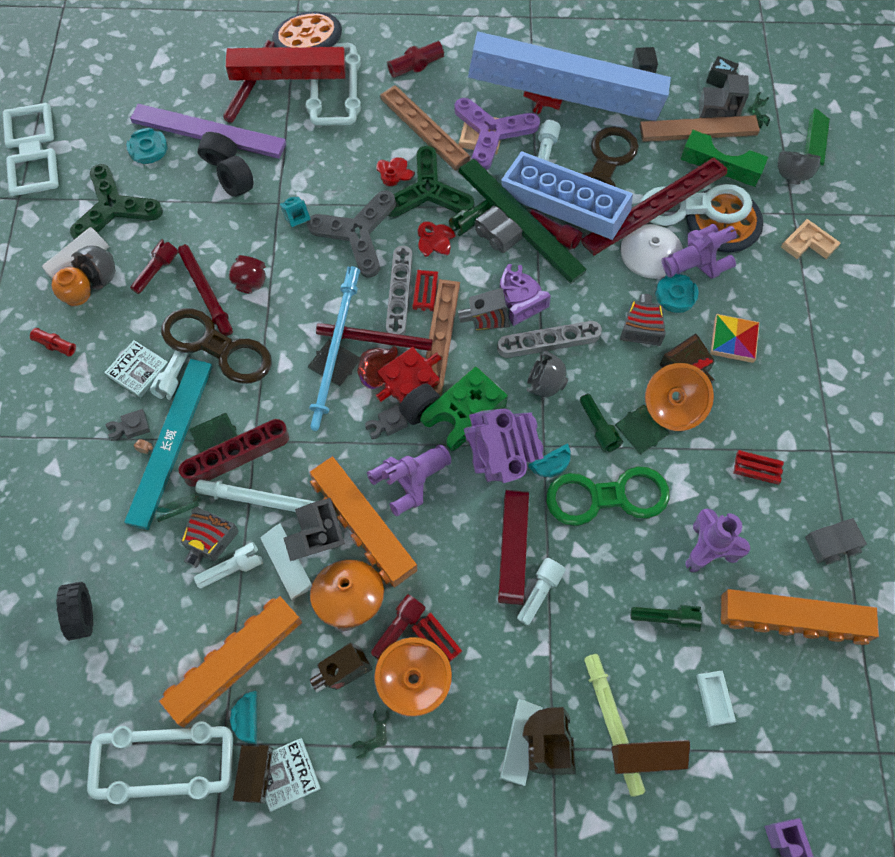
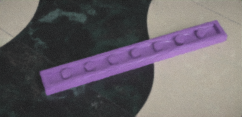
(196, 127)

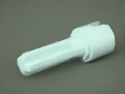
(548, 136)
(167, 381)
(240, 561)
(548, 577)

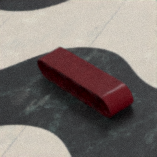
(228, 462)
(513, 547)

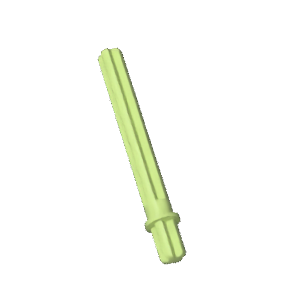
(611, 716)

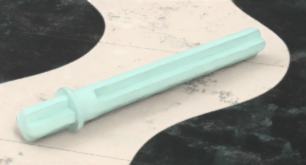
(251, 496)

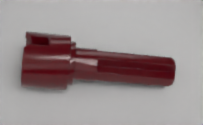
(565, 234)
(161, 256)
(407, 613)

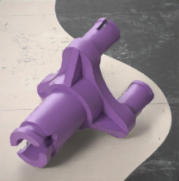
(702, 253)
(411, 475)
(717, 539)

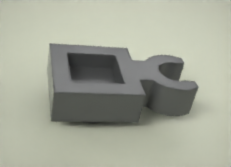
(389, 421)
(132, 425)

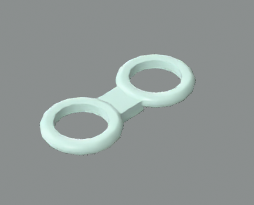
(701, 204)

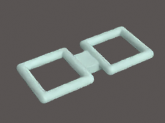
(30, 149)

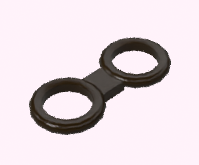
(606, 165)
(216, 345)

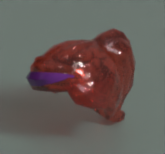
(371, 362)

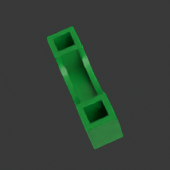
(743, 168)

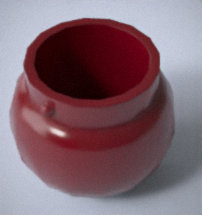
(247, 274)

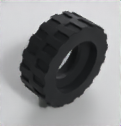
(74, 611)

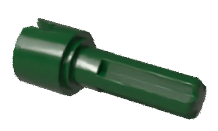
(466, 219)
(605, 435)
(685, 616)

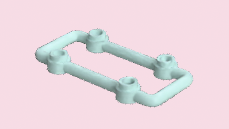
(352, 104)
(123, 737)

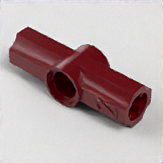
(415, 59)

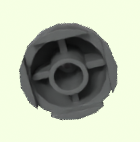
(797, 166)
(96, 264)
(547, 376)

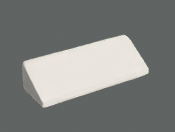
(63, 258)

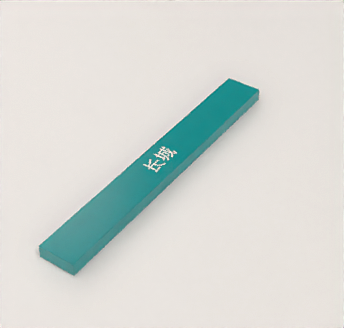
(168, 445)

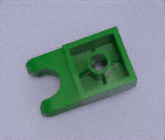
(468, 396)

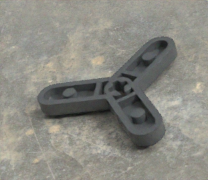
(344, 229)

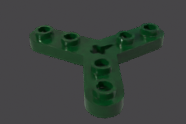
(439, 192)
(123, 206)

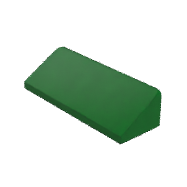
(817, 135)

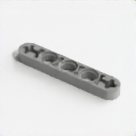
(396, 283)
(557, 332)

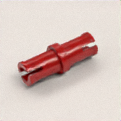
(52, 342)

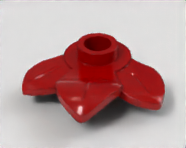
(394, 171)
(437, 240)

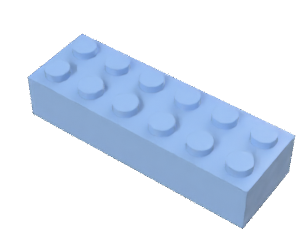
(568, 195)

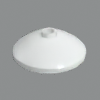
(643, 255)

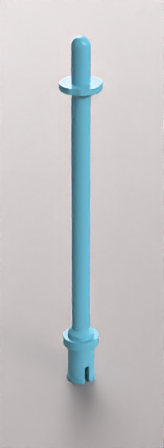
(348, 289)

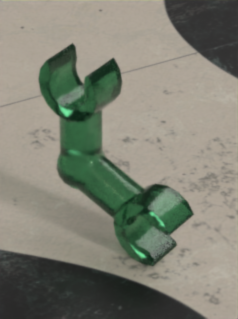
(753, 110)
(379, 740)

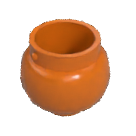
(71, 286)

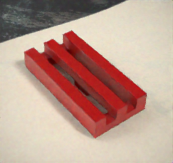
(423, 305)
(758, 463)
(423, 623)

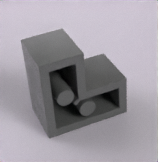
(725, 101)
(318, 530)

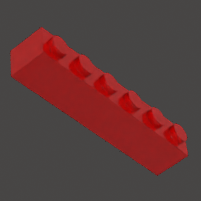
(285, 63)

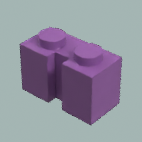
(789, 838)

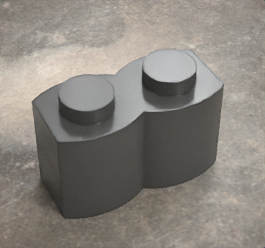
(498, 229)
(836, 541)

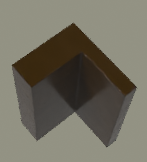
(253, 774)

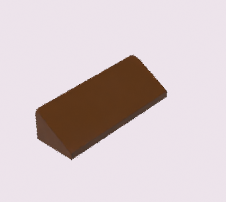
(651, 756)

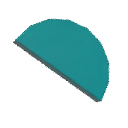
(552, 463)
(244, 718)

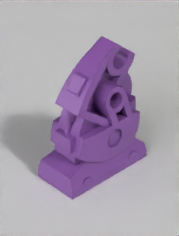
(522, 295)

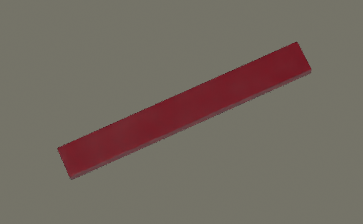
(659, 203)

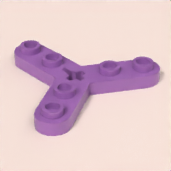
(504, 128)

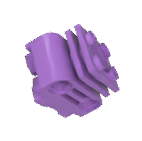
(503, 443)

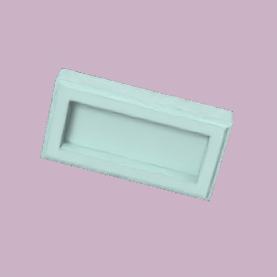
(715, 698)

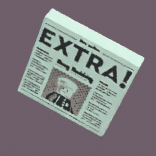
(136, 368)
(290, 775)

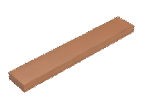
(425, 127)
(714, 127)
(442, 327)

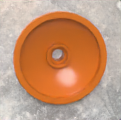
(694, 397)
(351, 604)
(411, 658)

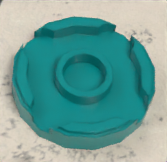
(146, 146)
(676, 293)

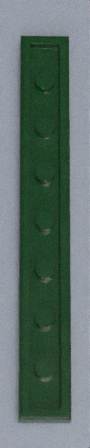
(532, 230)

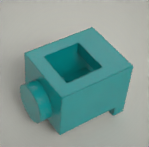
(292, 207)

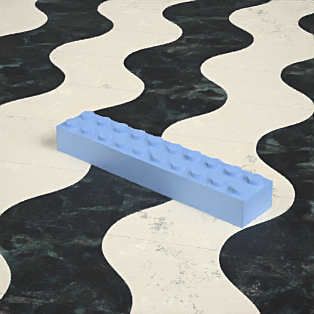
(568, 76)

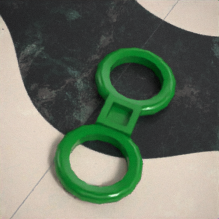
(608, 495)

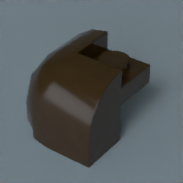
(550, 742)

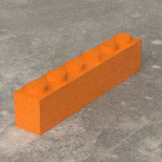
(364, 522)
(799, 616)
(230, 661)

